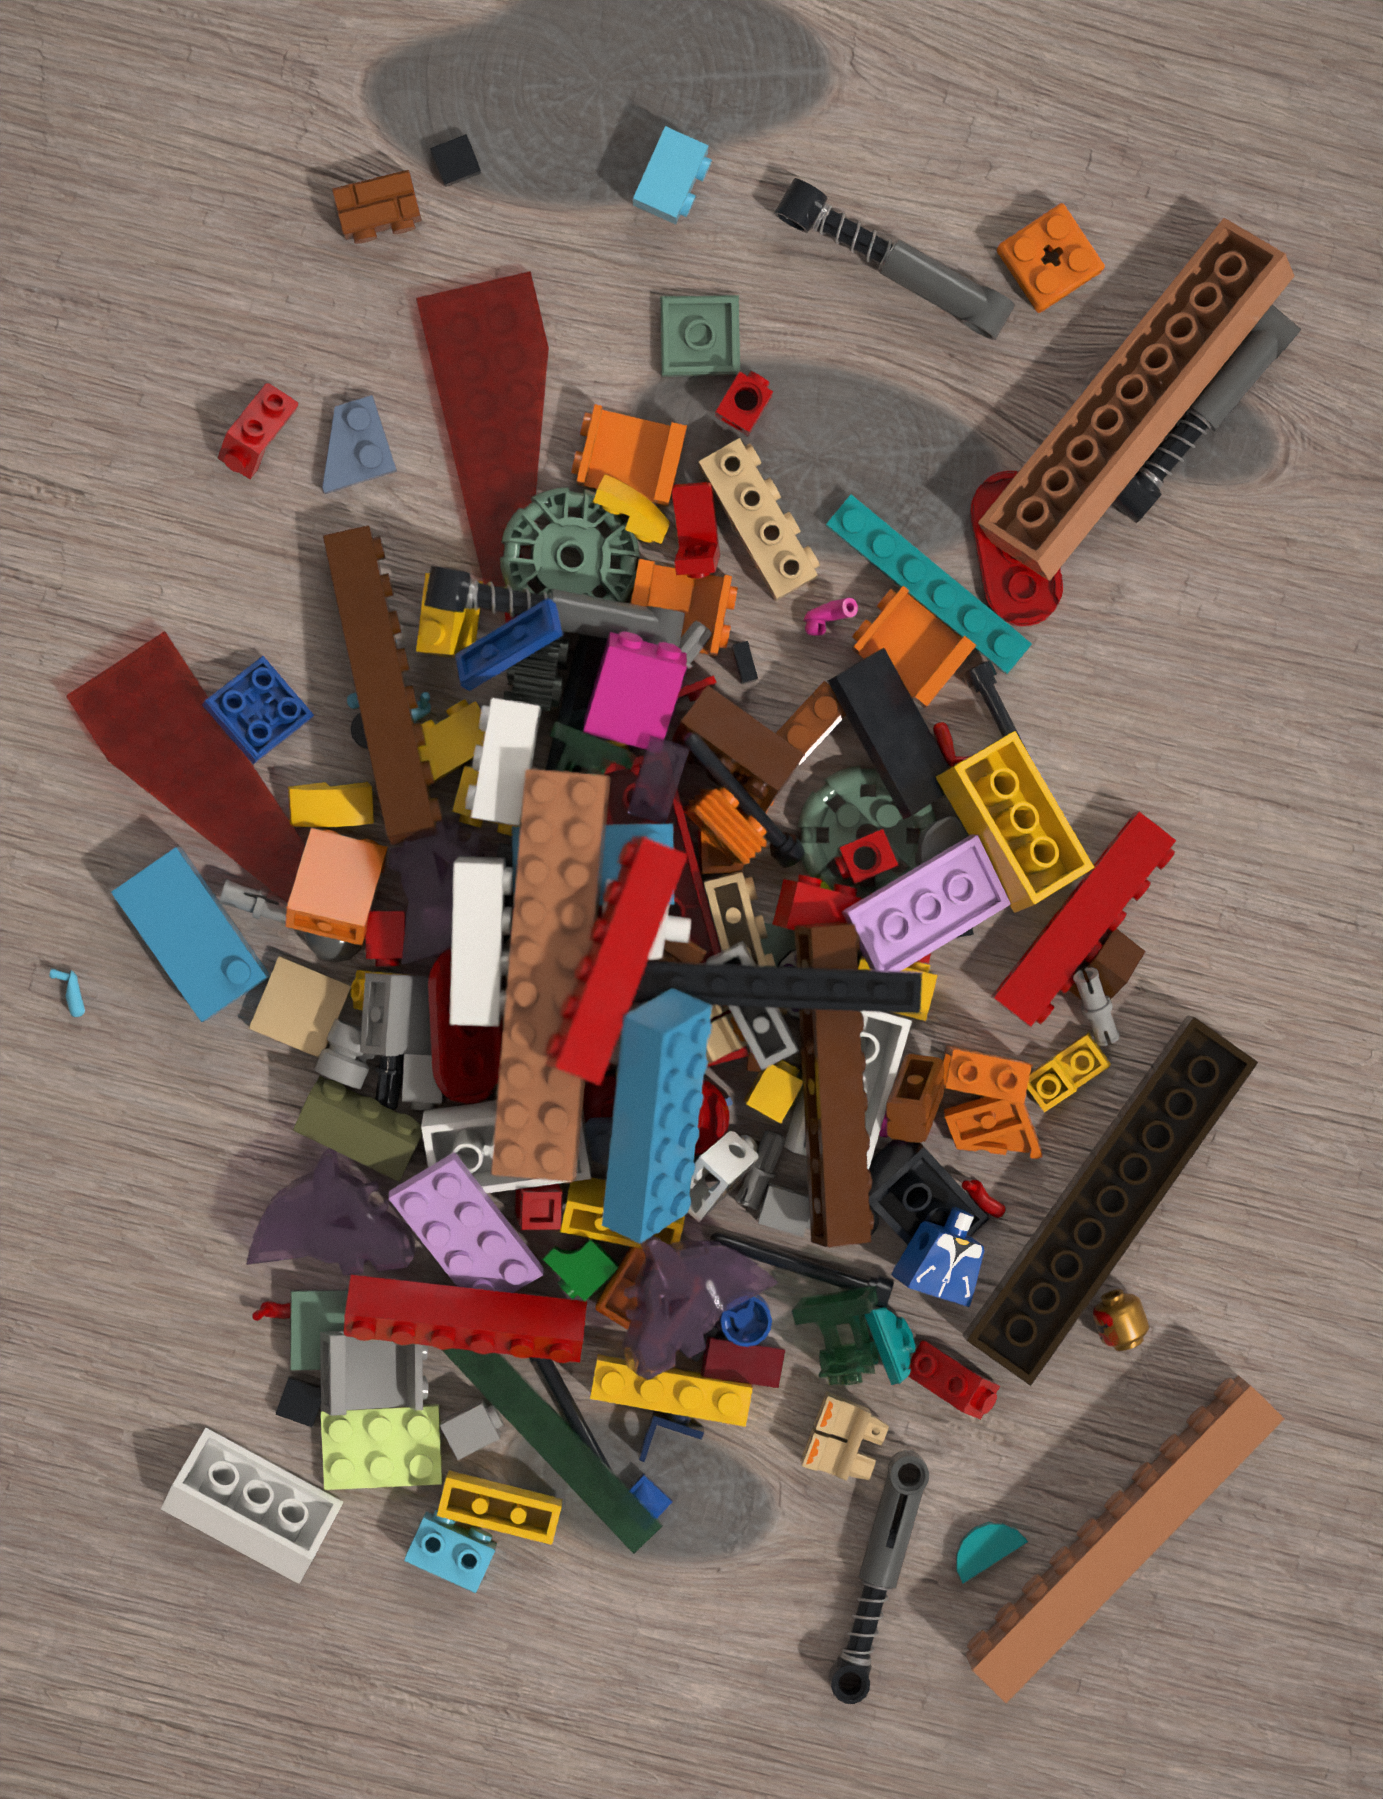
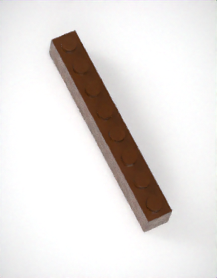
(381, 686)
(834, 1098)

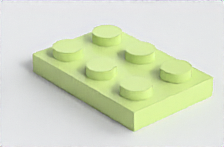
(382, 1448)

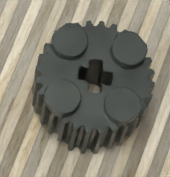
(536, 676)

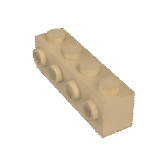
(758, 519)
(734, 918)

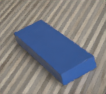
(508, 644)

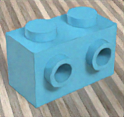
(671, 176)
(451, 1551)

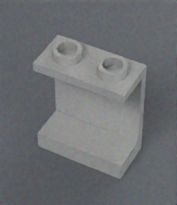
(395, 1015)
(370, 1374)

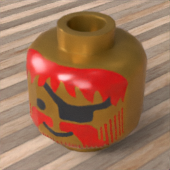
(1120, 1320)

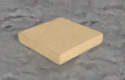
(299, 1006)

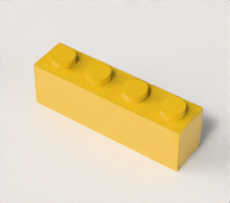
(672, 1392)

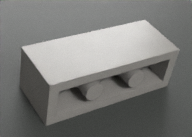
(761, 1026)

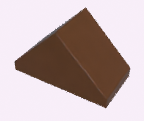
(1114, 963)

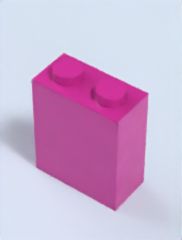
(635, 690)

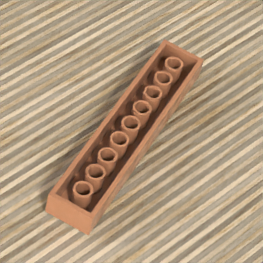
(1137, 398)
(550, 934)
(1121, 1537)

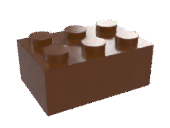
(744, 745)

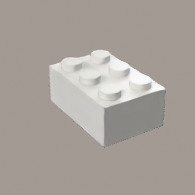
(502, 760)

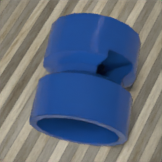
(747, 1322)

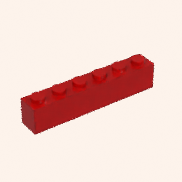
(1084, 918)
(615, 959)
(465, 1319)

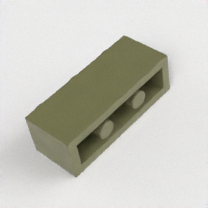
(359, 1128)

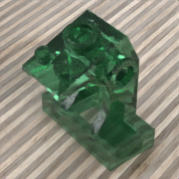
(588, 751)
(840, 1361)

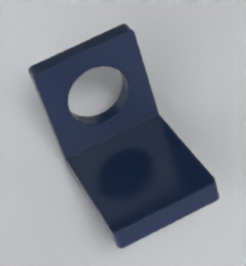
(673, 1422)

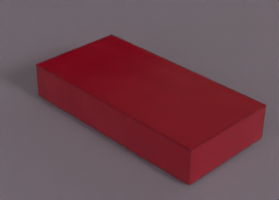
(741, 1364)

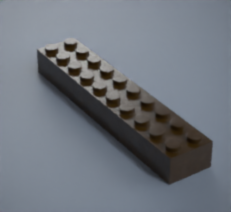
(1109, 1199)

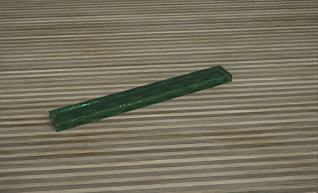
(559, 1445)

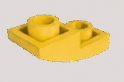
(645, 518)
(330, 805)
(1067, 1072)

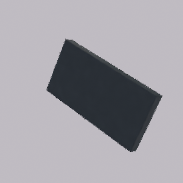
(891, 731)

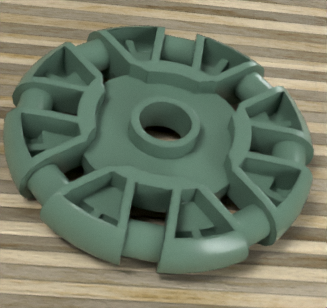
(574, 533)
(847, 820)

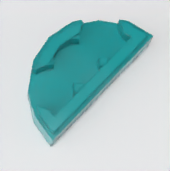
(893, 1342)
(986, 1546)

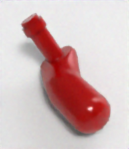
(945, 743)
(982, 1199)
(272, 1310)

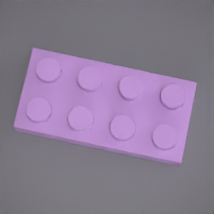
(927, 906)
(465, 1228)

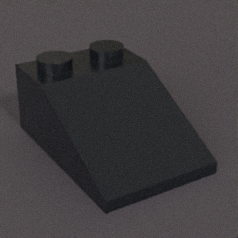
(915, 1188)

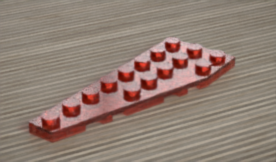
(492, 388)
(159, 734)

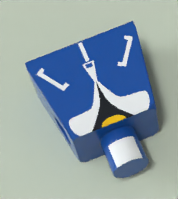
(942, 1259)

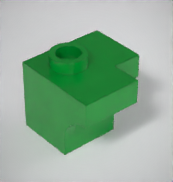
(581, 1269)

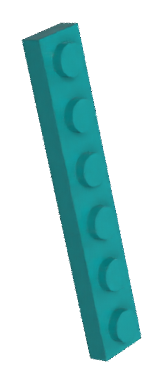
(928, 584)

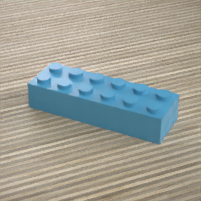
(656, 1114)

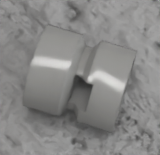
(343, 1057)

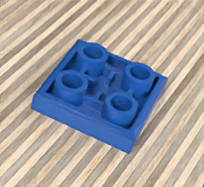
(258, 710)

